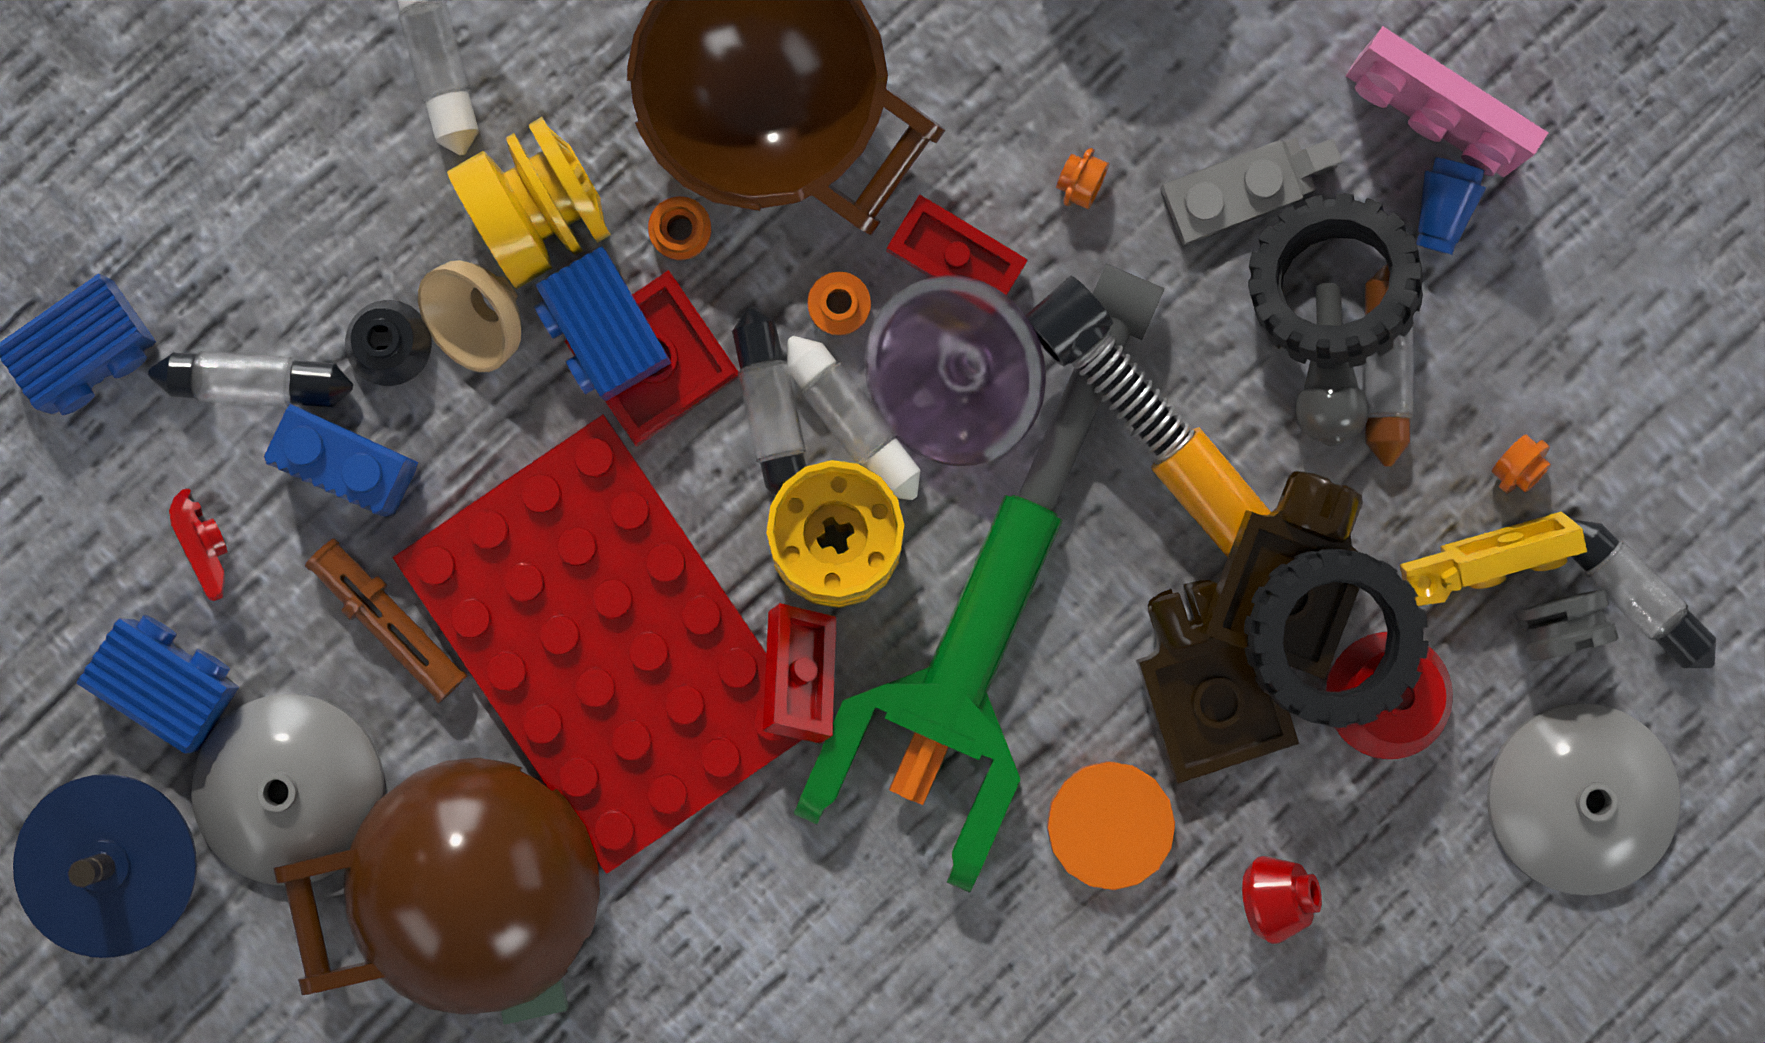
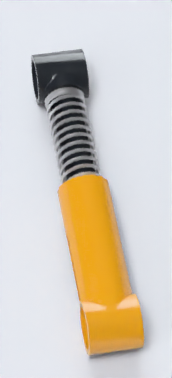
(1076, 332)

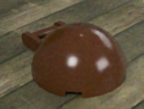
(769, 101)
(457, 890)

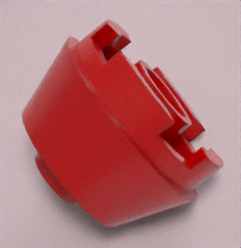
(1411, 724)

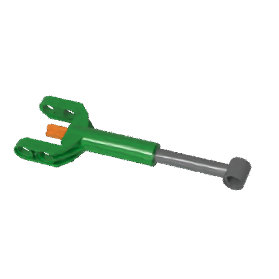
(950, 699)

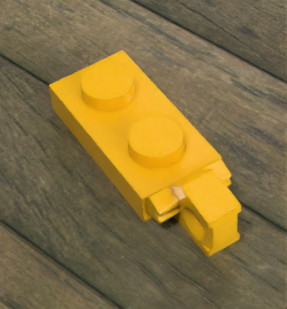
(1489, 557)

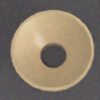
(463, 322)

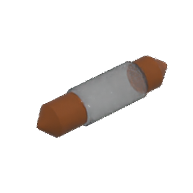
(1388, 385)

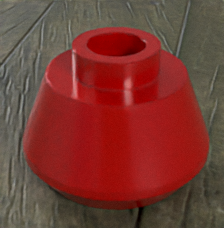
(1279, 898)

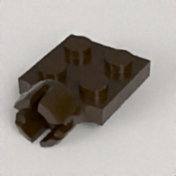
(1308, 517)
(1206, 692)

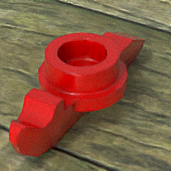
(200, 542)

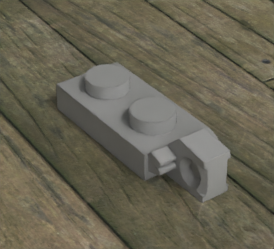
(1246, 187)

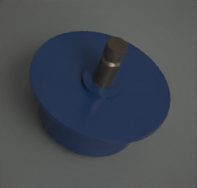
(104, 865)

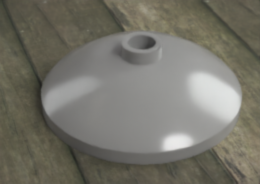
(320, 757)
(1542, 791)

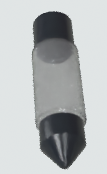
(251, 379)
(768, 399)
(1645, 598)

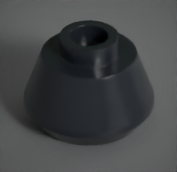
(406, 339)

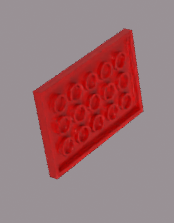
(600, 640)

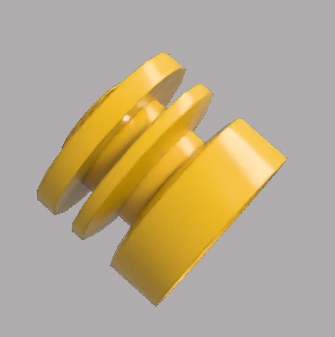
(529, 202)
(851, 501)

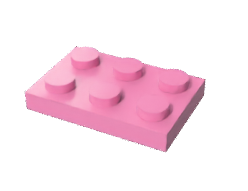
(1444, 105)

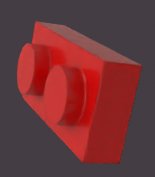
(946, 245)
(799, 673)

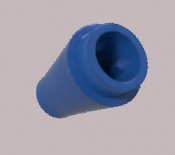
(1448, 203)

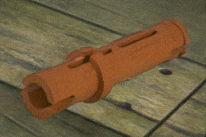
(331, 566)

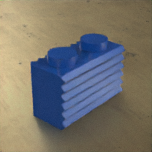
(601, 324)
(76, 347)
(340, 461)
(159, 683)

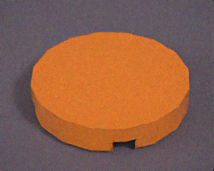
(1110, 825)

